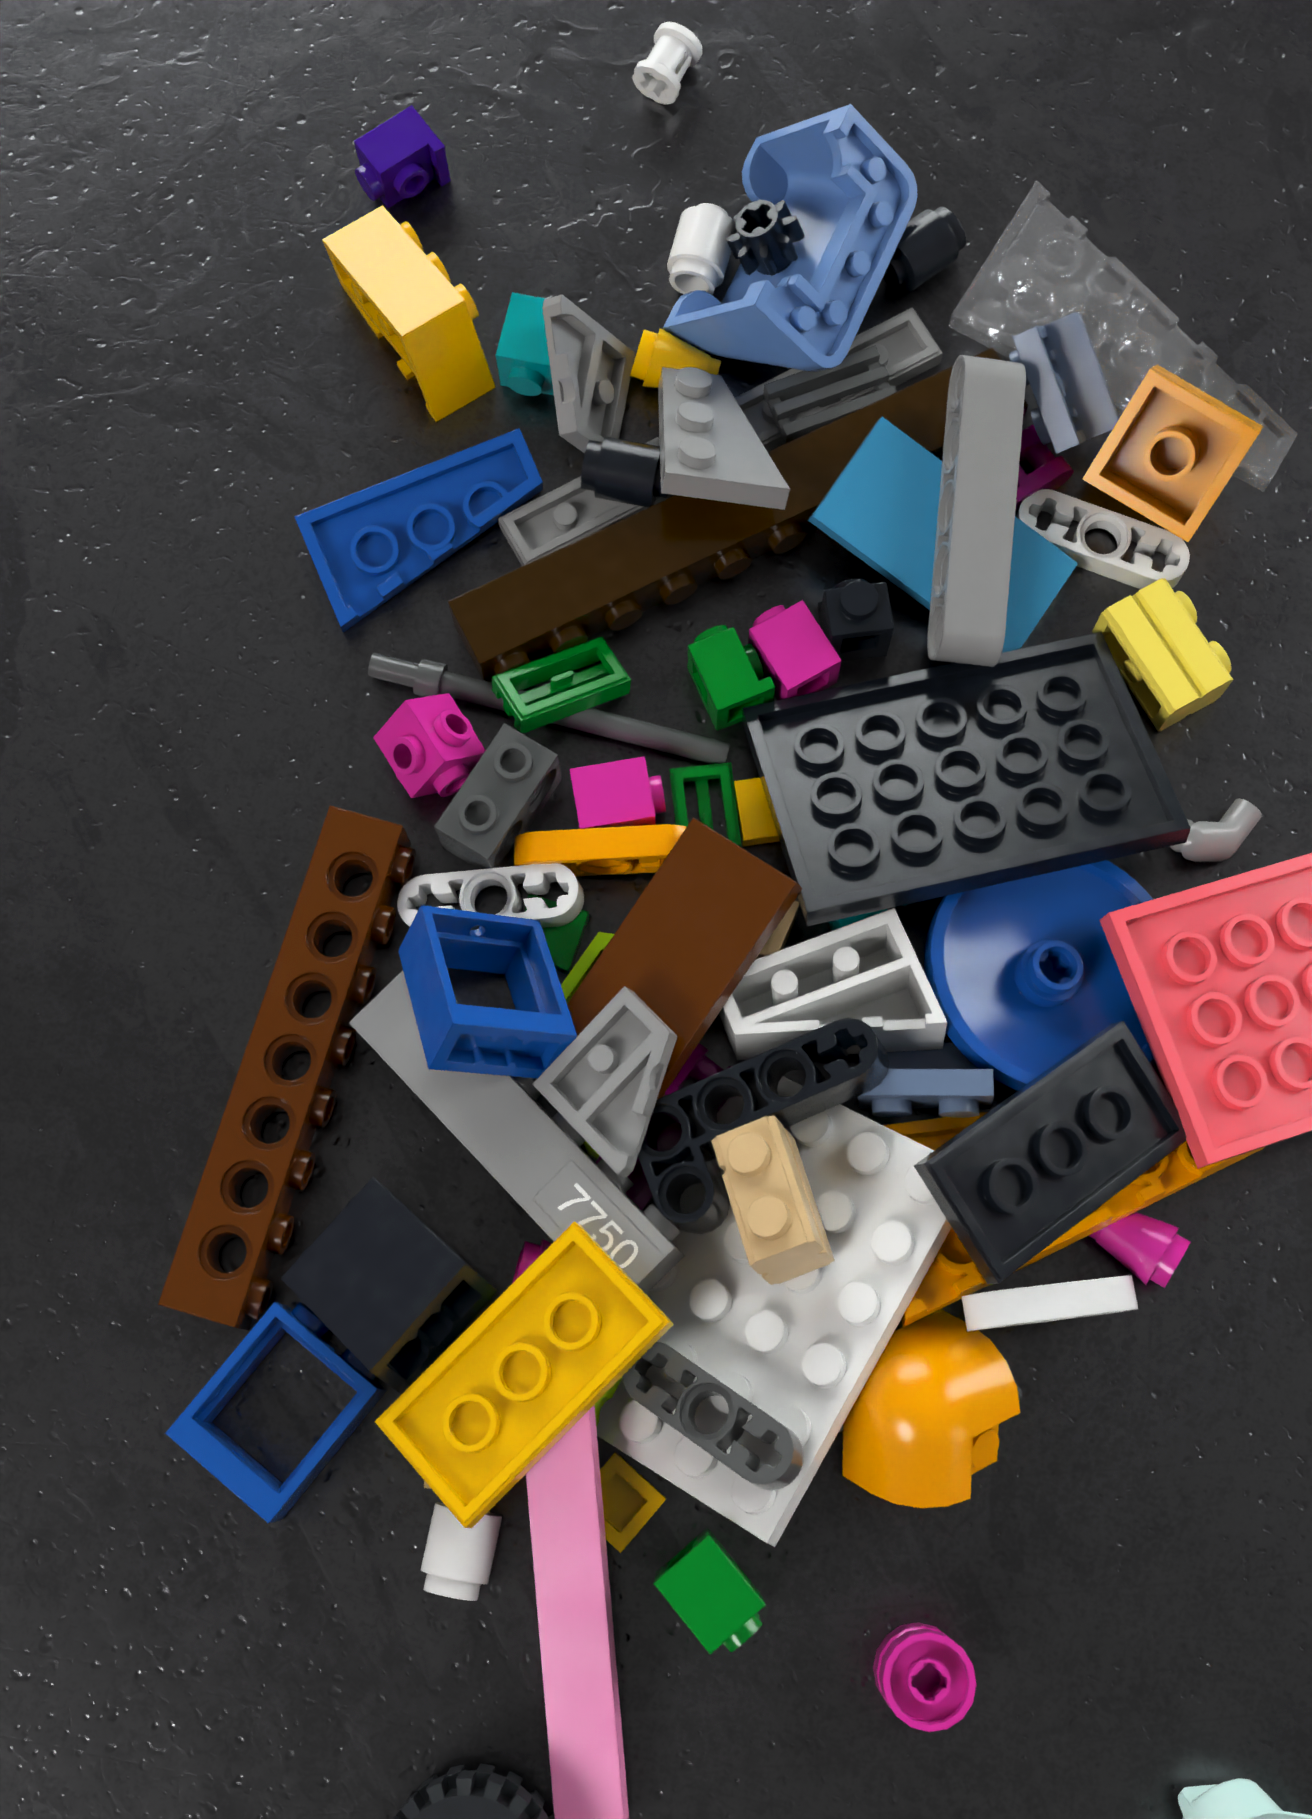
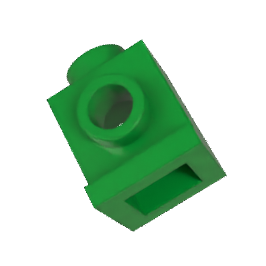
(727, 675)

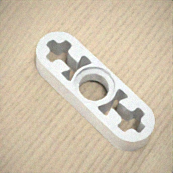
(1124, 529)
(535, 880)
(1049, 1302)

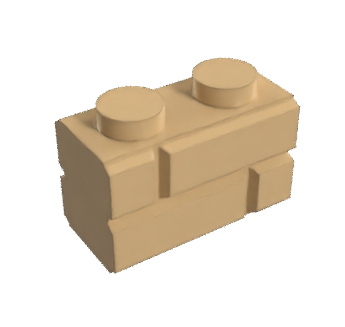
(772, 1200)

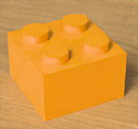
(1172, 452)

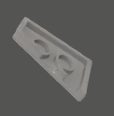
(710, 444)

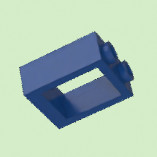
(481, 1037)
(229, 1461)

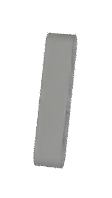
(976, 511)

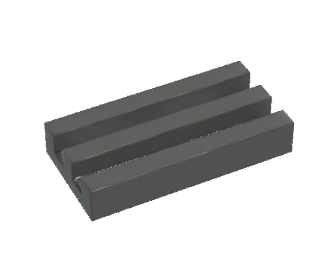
(823, 388)

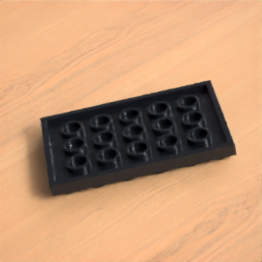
(960, 778)

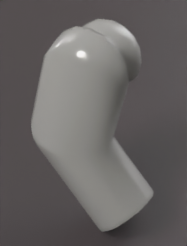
(1220, 839)

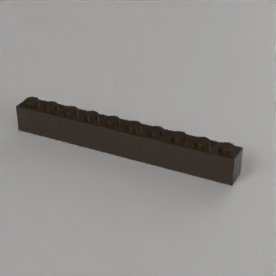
(676, 544)

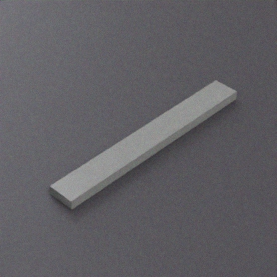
(575, 513)

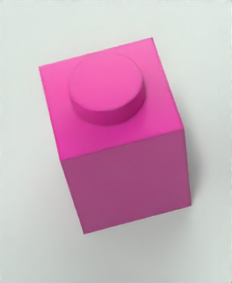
(794, 651)
(617, 794)

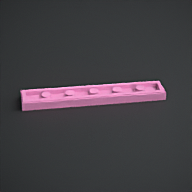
(577, 1628)

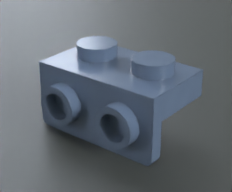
(1065, 382)
(931, 1081)

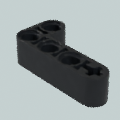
(757, 1082)

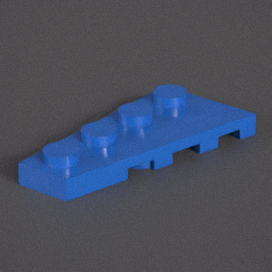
(406, 526)

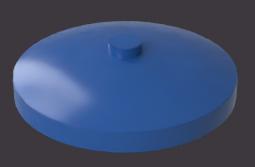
(1031, 968)

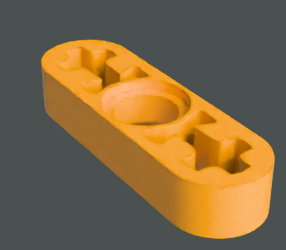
(599, 849)

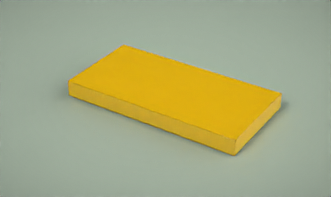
(523, 1374)

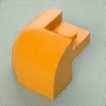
(929, 1414)

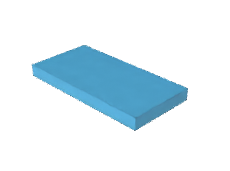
(888, 516)

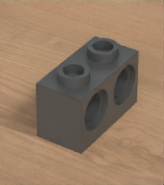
(499, 799)

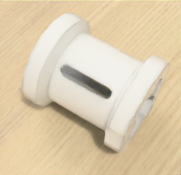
(667, 62)

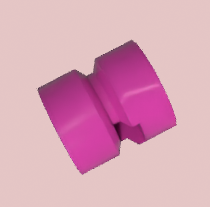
(924, 1677)

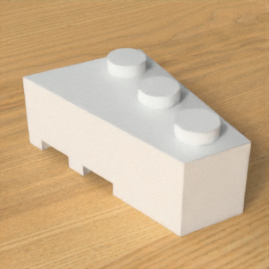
(847, 973)

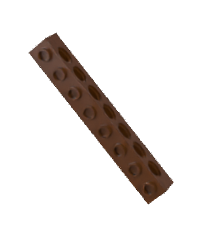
(346, 846)

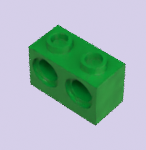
(711, 1593)

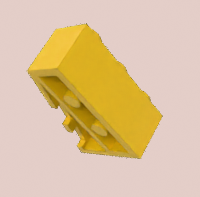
(414, 308)

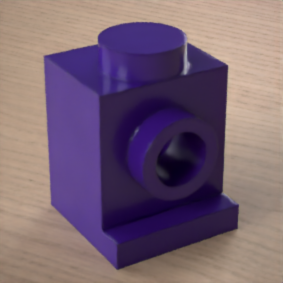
(400, 158)

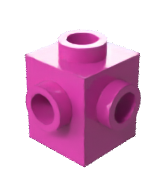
(430, 745)

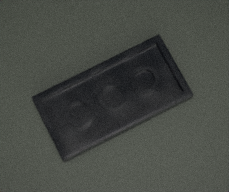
(1053, 1152)

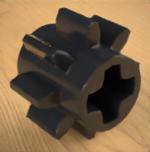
(765, 237)

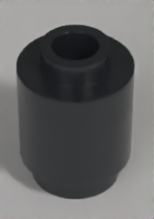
(925, 248)
(622, 471)

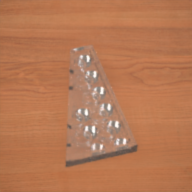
(1051, 269)

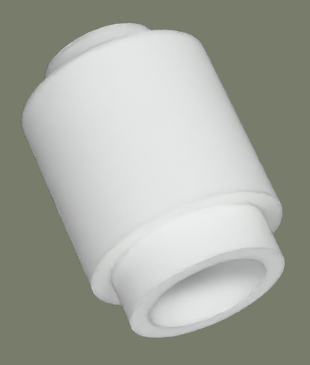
(700, 249)
(457, 1556)

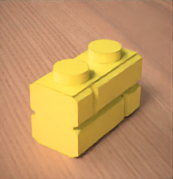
(1164, 653)

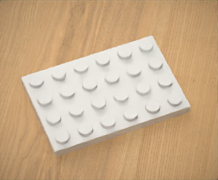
(794, 1344)

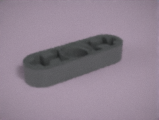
(761, 1425)

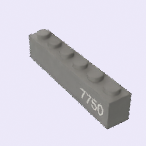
(523, 1146)

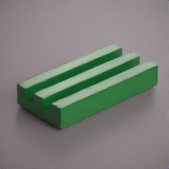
(567, 691)
(701, 775)

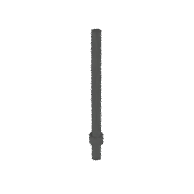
(433, 678)

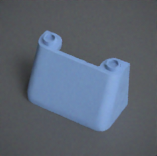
(853, 210)

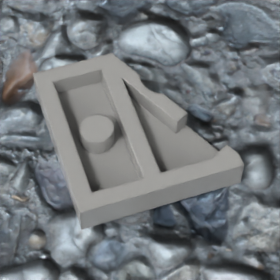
(587, 373)
(612, 1078)

